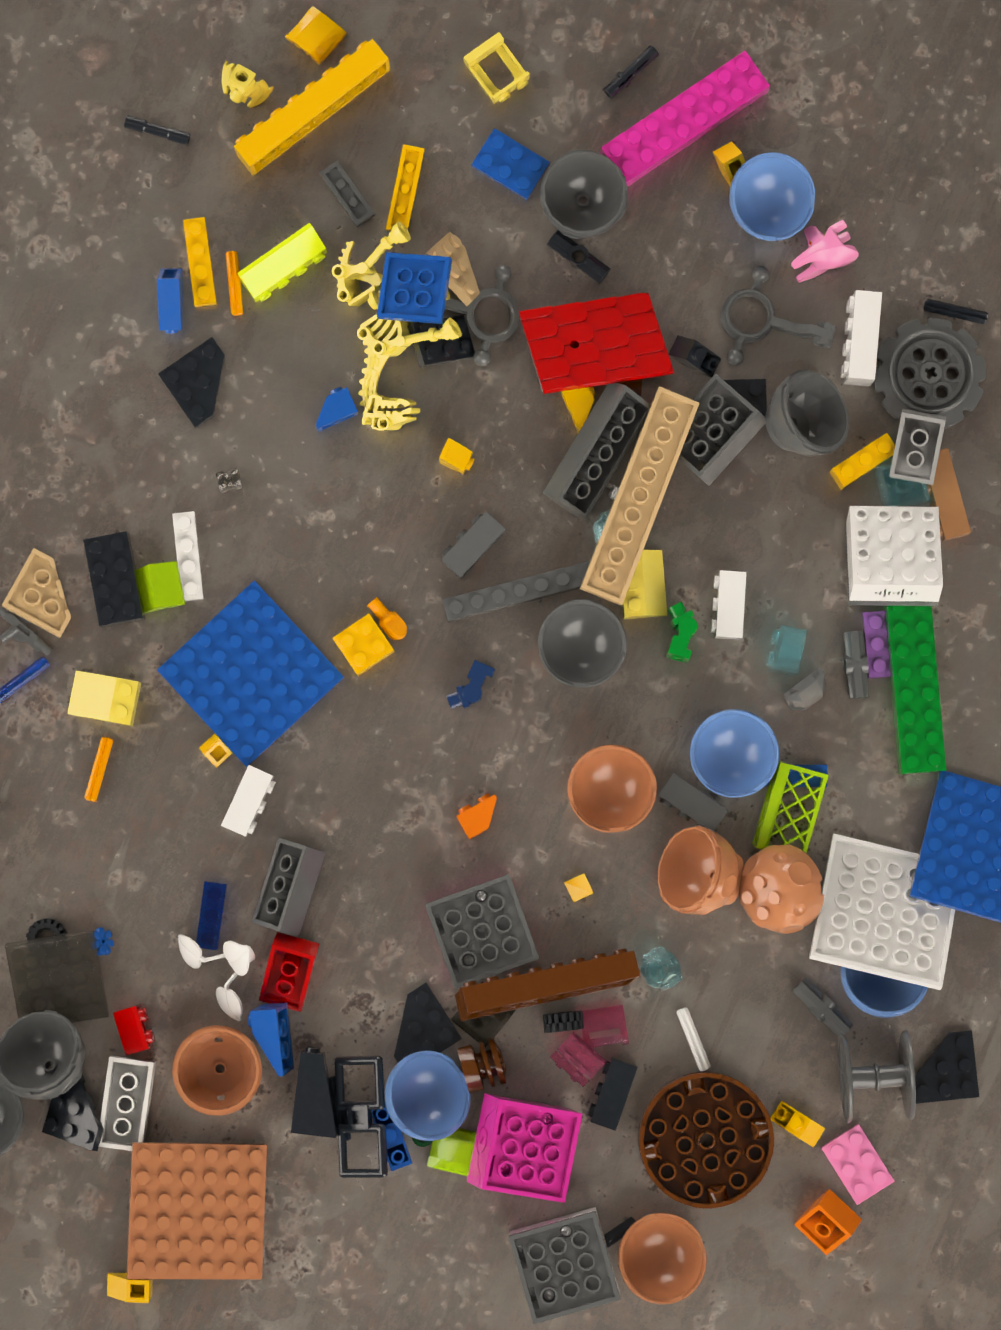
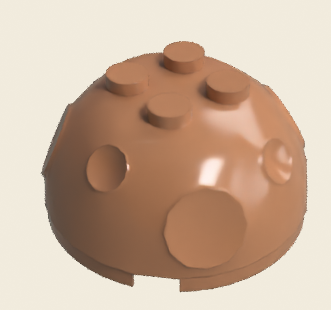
(781, 889)

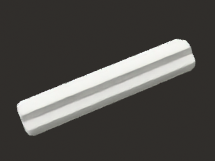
(693, 1039)

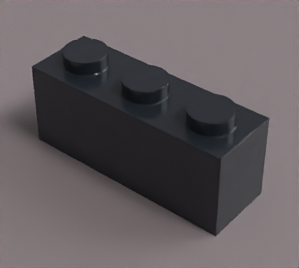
(612, 1093)

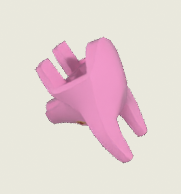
(825, 251)

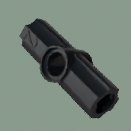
(590, 265)

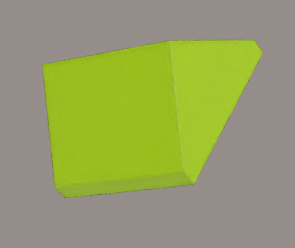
(160, 586)

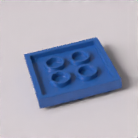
(414, 288)

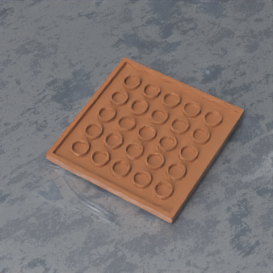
(196, 1211)

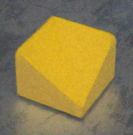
(578, 887)

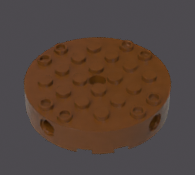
(739, 1145)

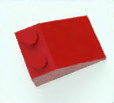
(289, 971)

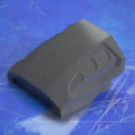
(806, 691)

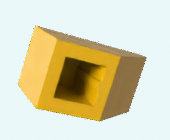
(797, 1124)
(129, 1289)

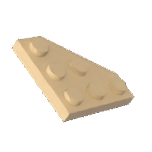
(461, 278)
(39, 595)

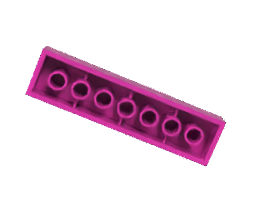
(686, 117)

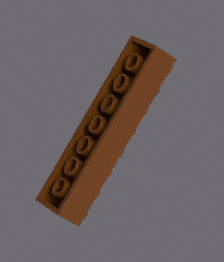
(547, 985)

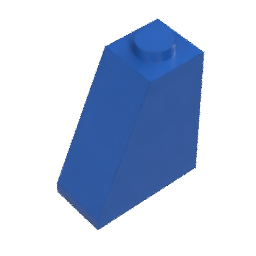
(170, 299)

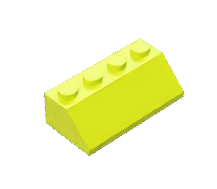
(282, 263)

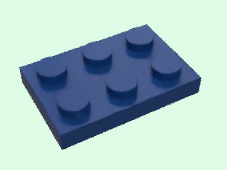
(510, 164)

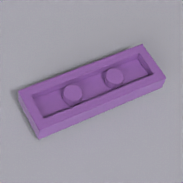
(876, 644)

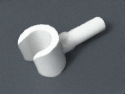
(613, 490)

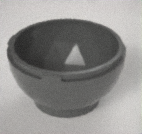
(811, 418)

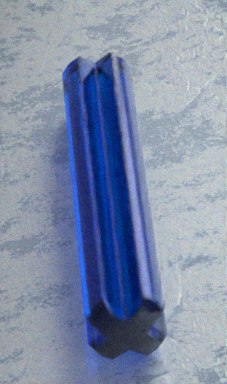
(23, 678)

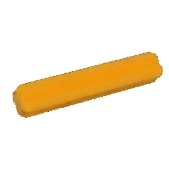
(234, 283)
(98, 769)

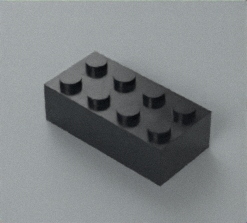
(114, 579)

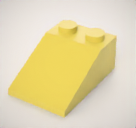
(104, 698)

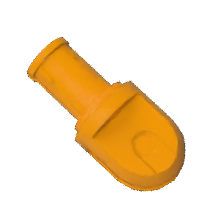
(389, 621)

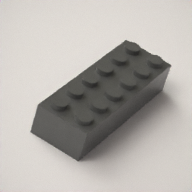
(597, 450)

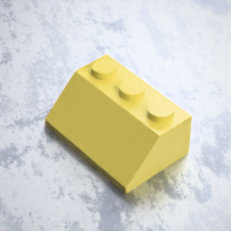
(647, 588)

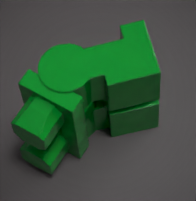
(685, 630)

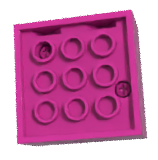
(524, 1148)

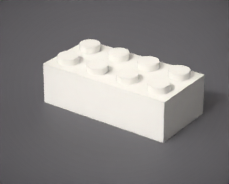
(862, 338)
(126, 1101)

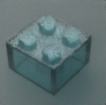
(899, 491)
(786, 651)

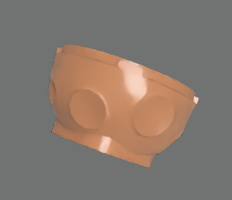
(699, 871)

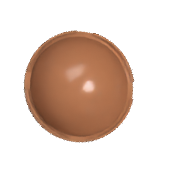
(612, 788)
(662, 1258)

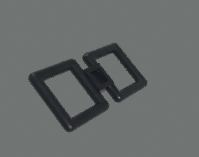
(361, 1117)

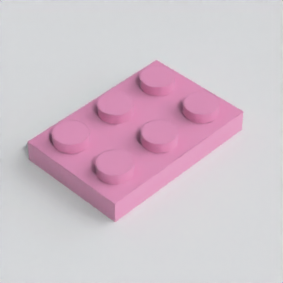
(857, 1164)

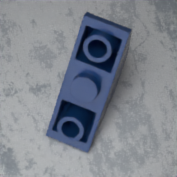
(397, 1150)

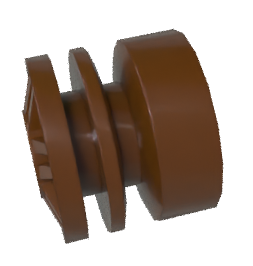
(482, 1065)

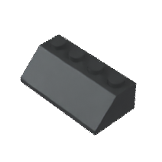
(288, 887)

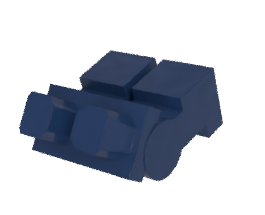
(471, 692)

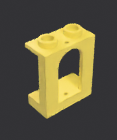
(497, 44)

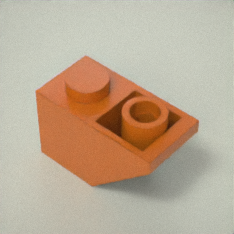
(477, 818)

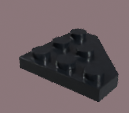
(196, 381)
(424, 1025)
(949, 1071)
(73, 1118)

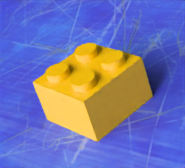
(363, 644)

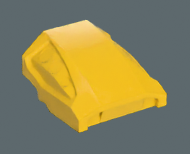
(316, 35)

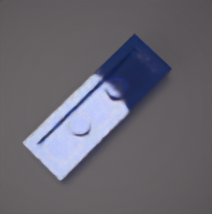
(211, 915)

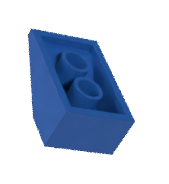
(272, 1033)

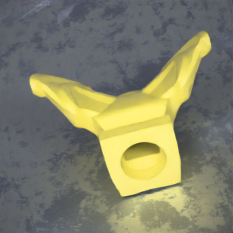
(242, 85)

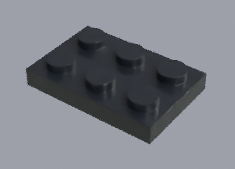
(443, 350)

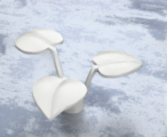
(238, 957)

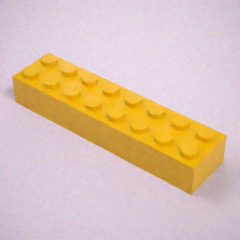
(312, 107)

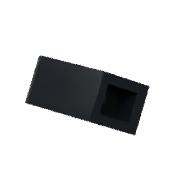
(694, 355)

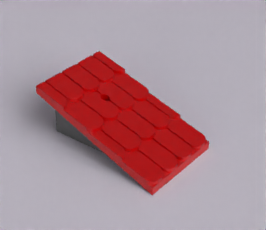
(595, 342)

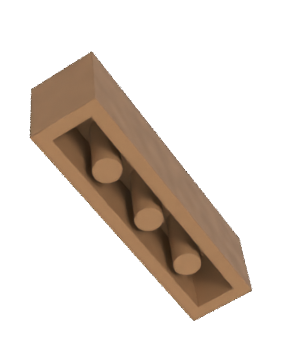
(947, 496)

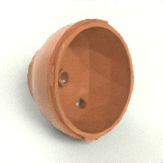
(197, 1076)

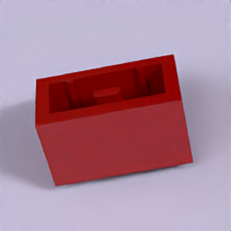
(134, 1029)

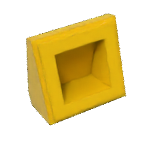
(215, 750)

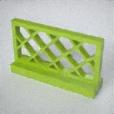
(772, 802)

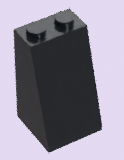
(313, 1098)

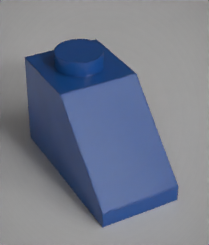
(336, 409)

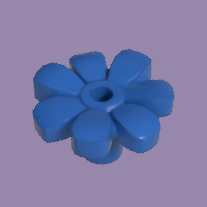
(103, 942)

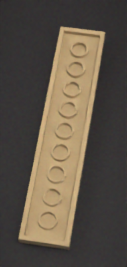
(639, 496)

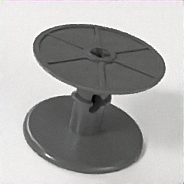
(877, 1076)

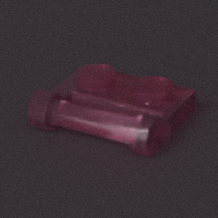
(605, 1019)

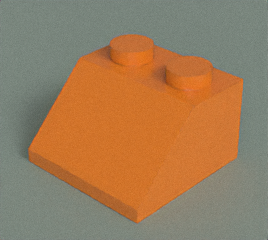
(828, 1222)

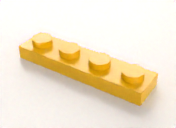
(405, 186)
(199, 262)

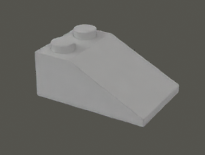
(917, 446)

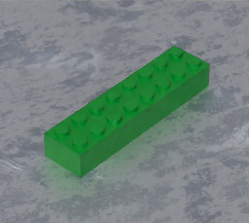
(915, 689)

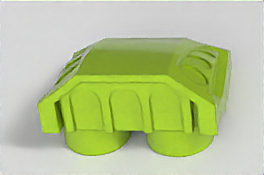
(453, 1152)

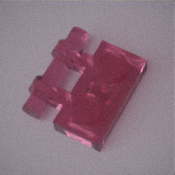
(581, 1055)

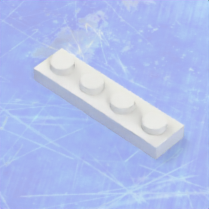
(188, 555)

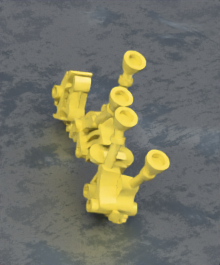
(382, 336)

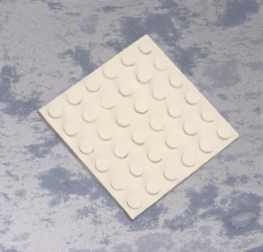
(872, 920)

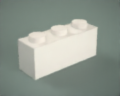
(729, 605)
(248, 801)

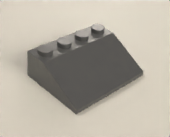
(719, 429)

